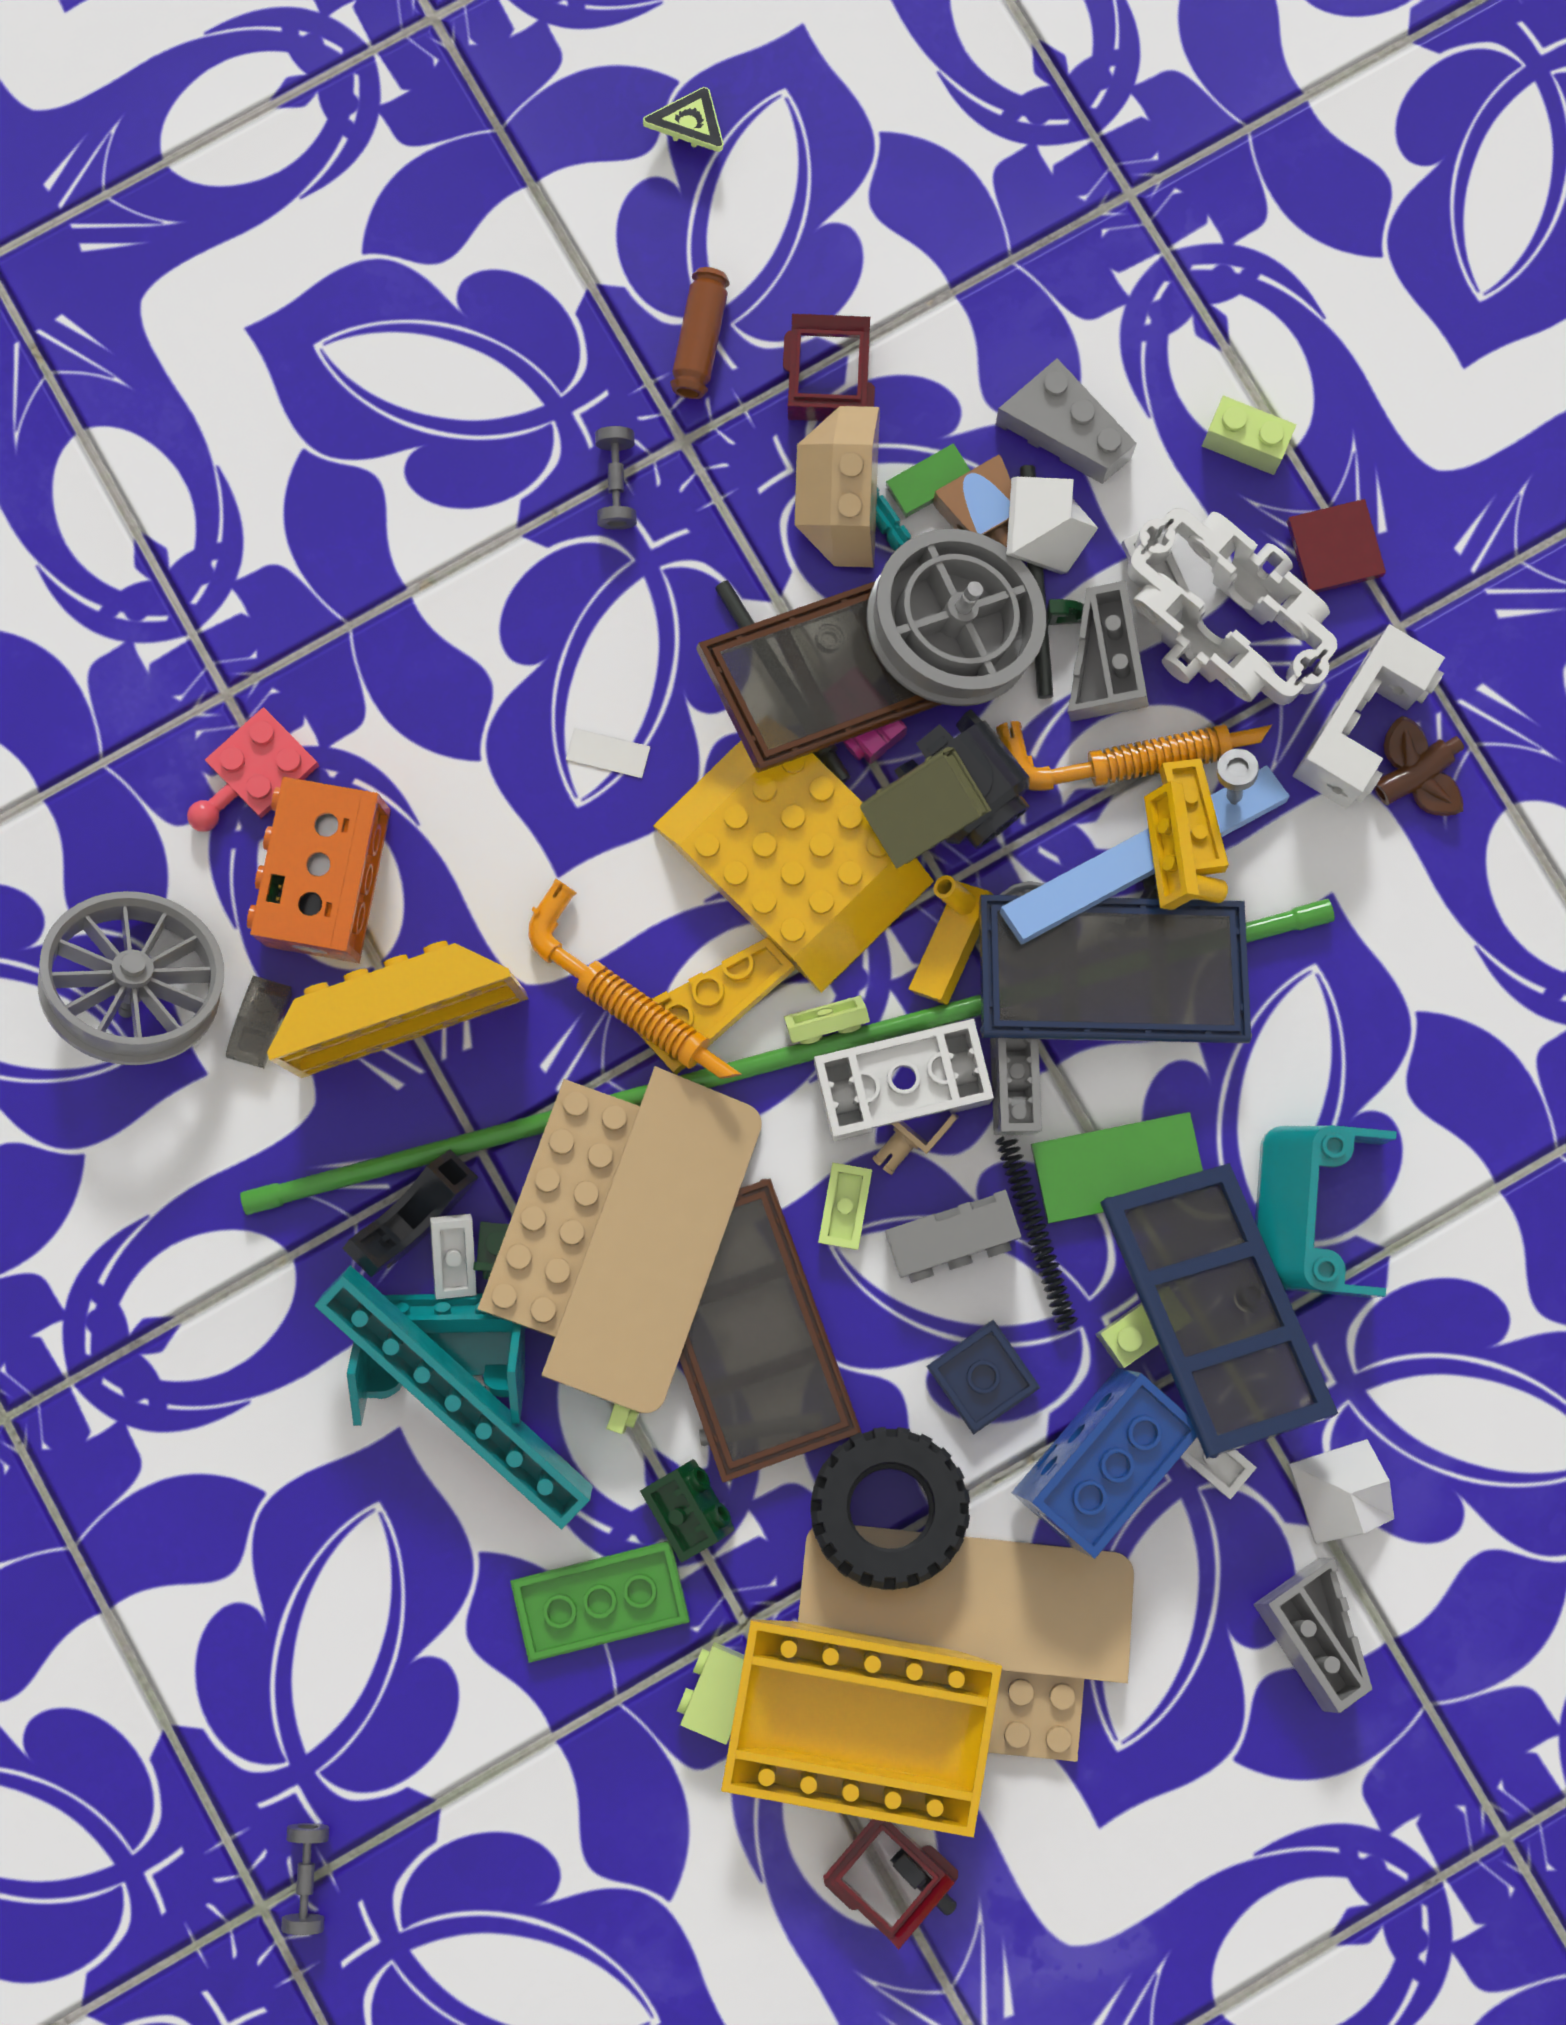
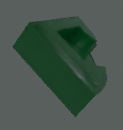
(1064, 611)

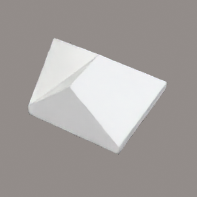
(1046, 523)
(1343, 1492)

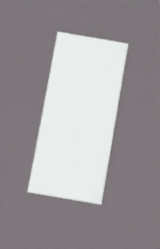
(608, 753)

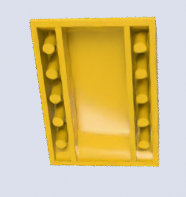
(793, 859)
(390, 1007)
(862, 1726)

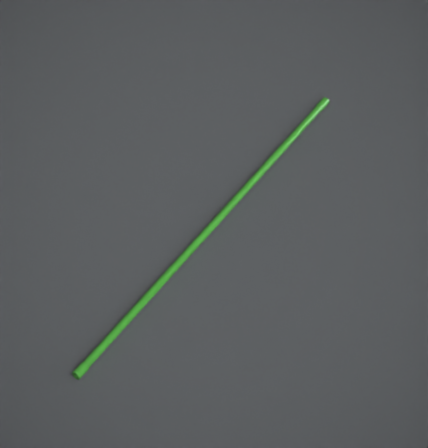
(277, 1194)

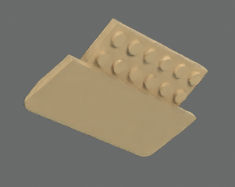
(622, 1232)
(1019, 1604)

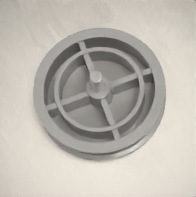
(956, 617)

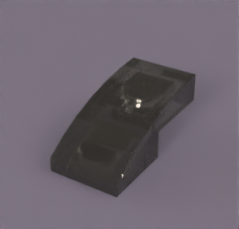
(258, 1021)

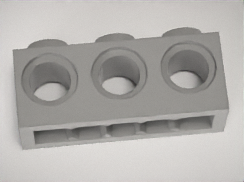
(1015, 1086)

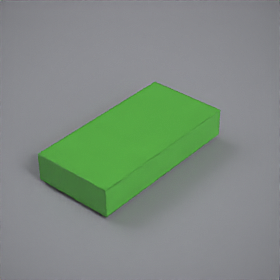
(917, 485)

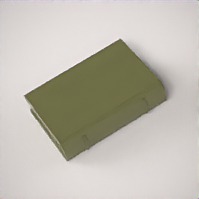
(924, 807)

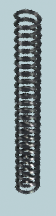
(1029, 1226)

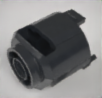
(992, 769)

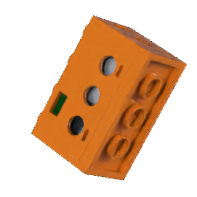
(319, 869)

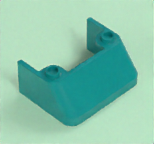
(1289, 1203)
(469, 1336)

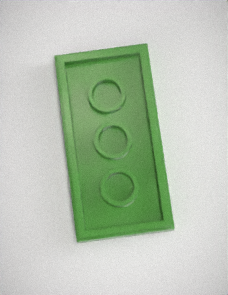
(1104, 1163)
(600, 1601)

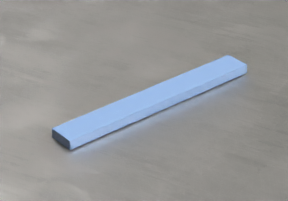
(1125, 865)

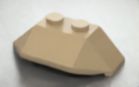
(840, 486)

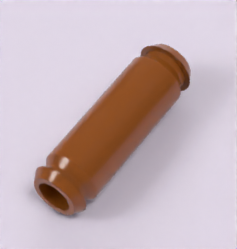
(699, 333)

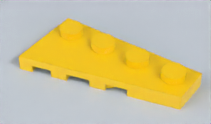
(724, 994)

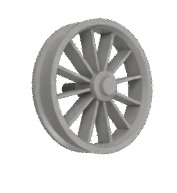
(130, 977)

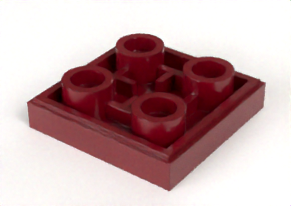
(1336, 546)

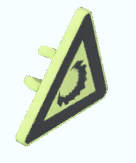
(690, 120)

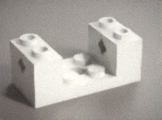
(1397, 670)
(860, 1087)

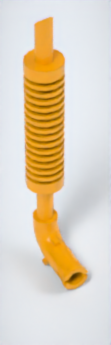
(1130, 759)
(619, 996)

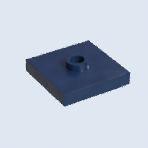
(983, 1377)

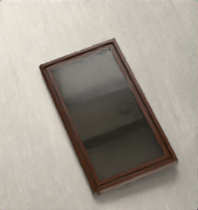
(806, 680)
(760, 1348)

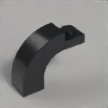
(408, 1220)

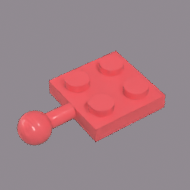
(252, 767)

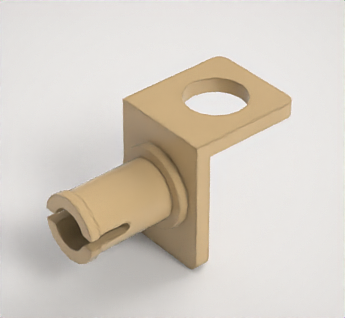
(904, 1141)

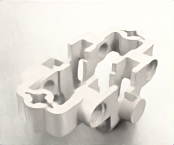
(1248, 587)

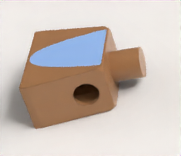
(978, 500)

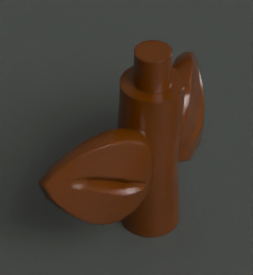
(1420, 769)

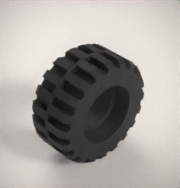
(945, 1495)

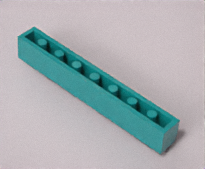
(455, 1397)

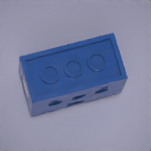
(1106, 1461)

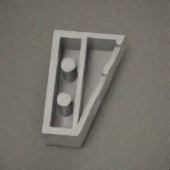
(1068, 422)
(1108, 657)
(953, 1236)
(1317, 1636)

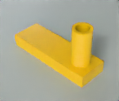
(1203, 823)
(1173, 851)
(950, 942)

